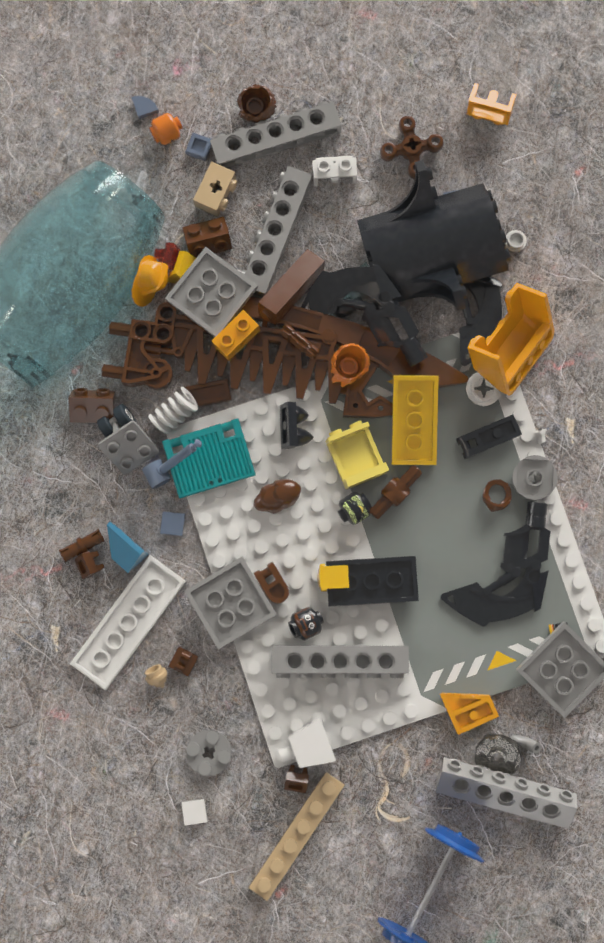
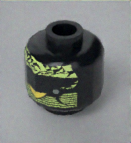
(354, 508)

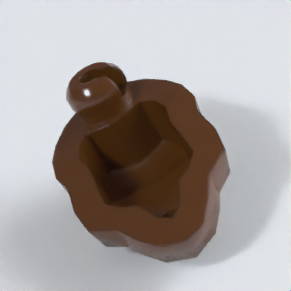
(277, 496)

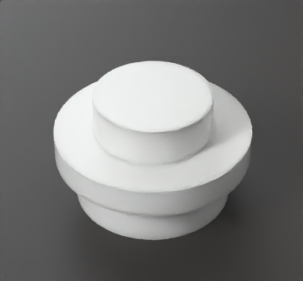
(515, 241)

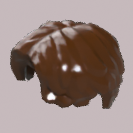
(256, 103)

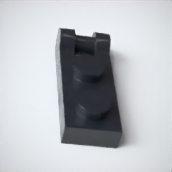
(489, 436)

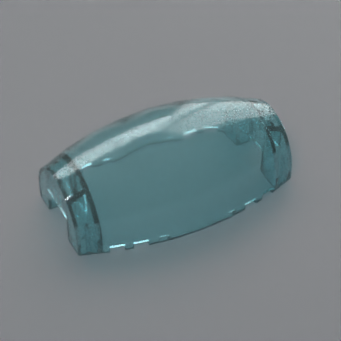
(71, 268)

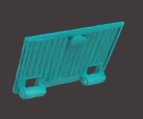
(217, 460)

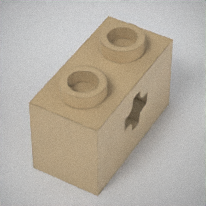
(215, 177)

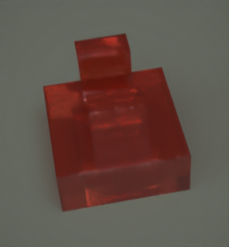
(168, 255)

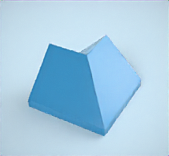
(124, 549)

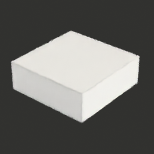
(194, 812)

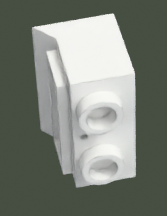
(334, 168)

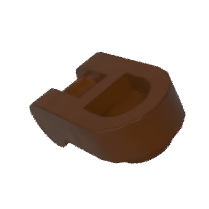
(278, 589)

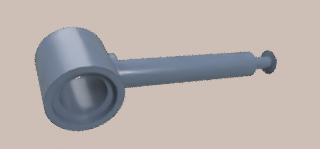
(157, 471)

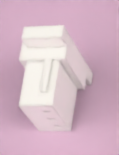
(540, 435)

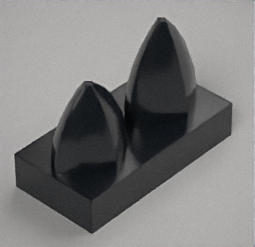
(291, 434)

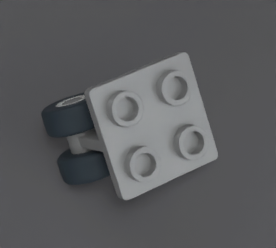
(125, 441)

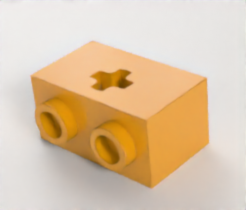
(235, 335)

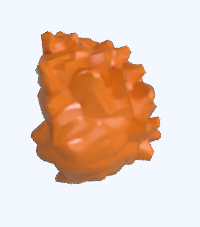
(349, 364)

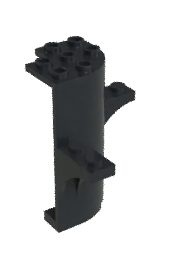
(436, 241)

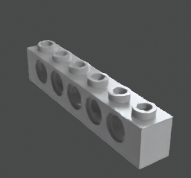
(270, 145)
(291, 179)
(398, 655)
(506, 793)

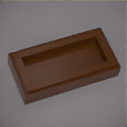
(211, 393)

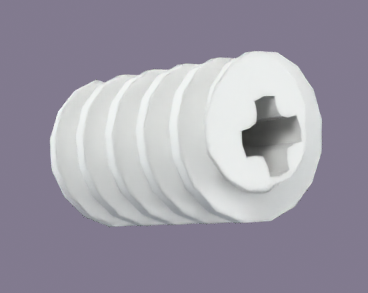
(174, 412)

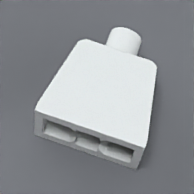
(309, 746)

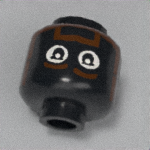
(305, 623)

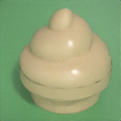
(156, 676)

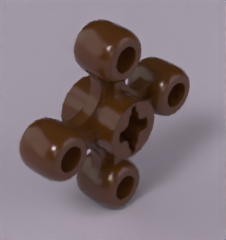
(413, 140)

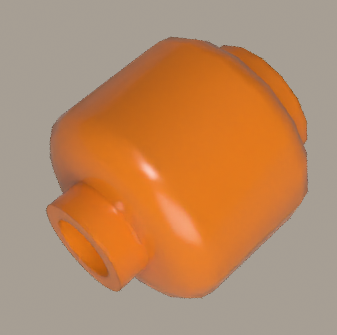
(165, 129)

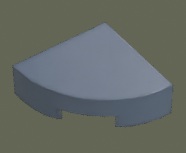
(144, 106)

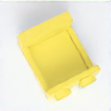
(355, 455)

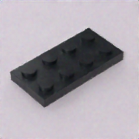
(376, 581)

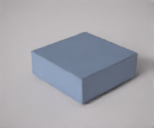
(198, 147)
(172, 523)

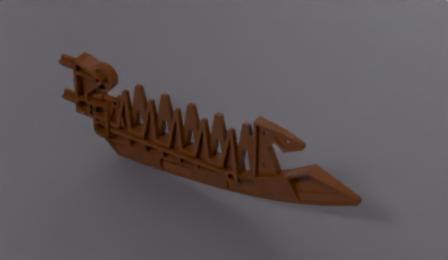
(324, 331)

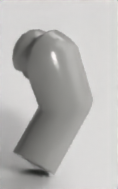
(527, 743)

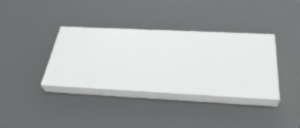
(128, 622)

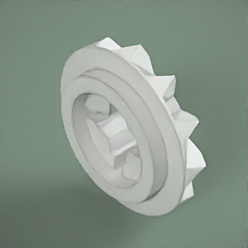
(476, 396)

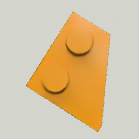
(468, 710)

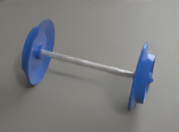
(398, 934)

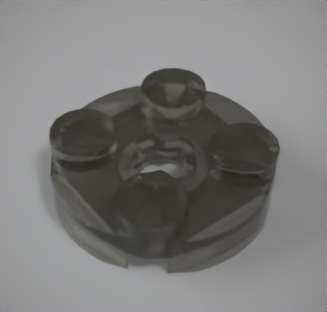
(500, 744)

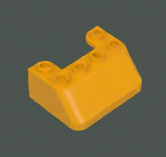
(516, 341)

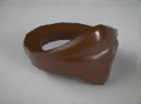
(493, 507)

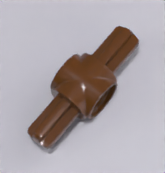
(395, 491)

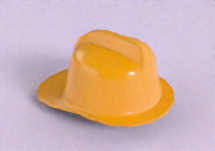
(150, 278)

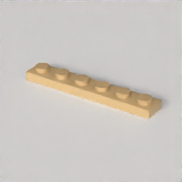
(296, 836)

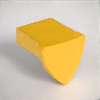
(183, 262)
(332, 577)

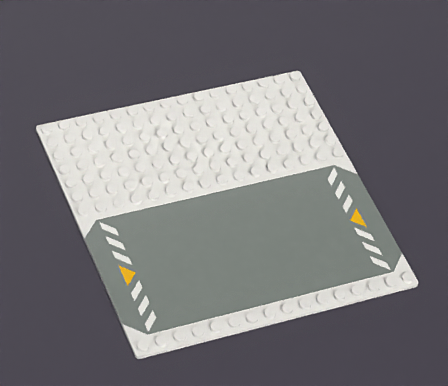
(438, 522)

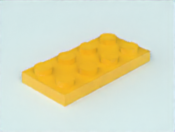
(414, 419)

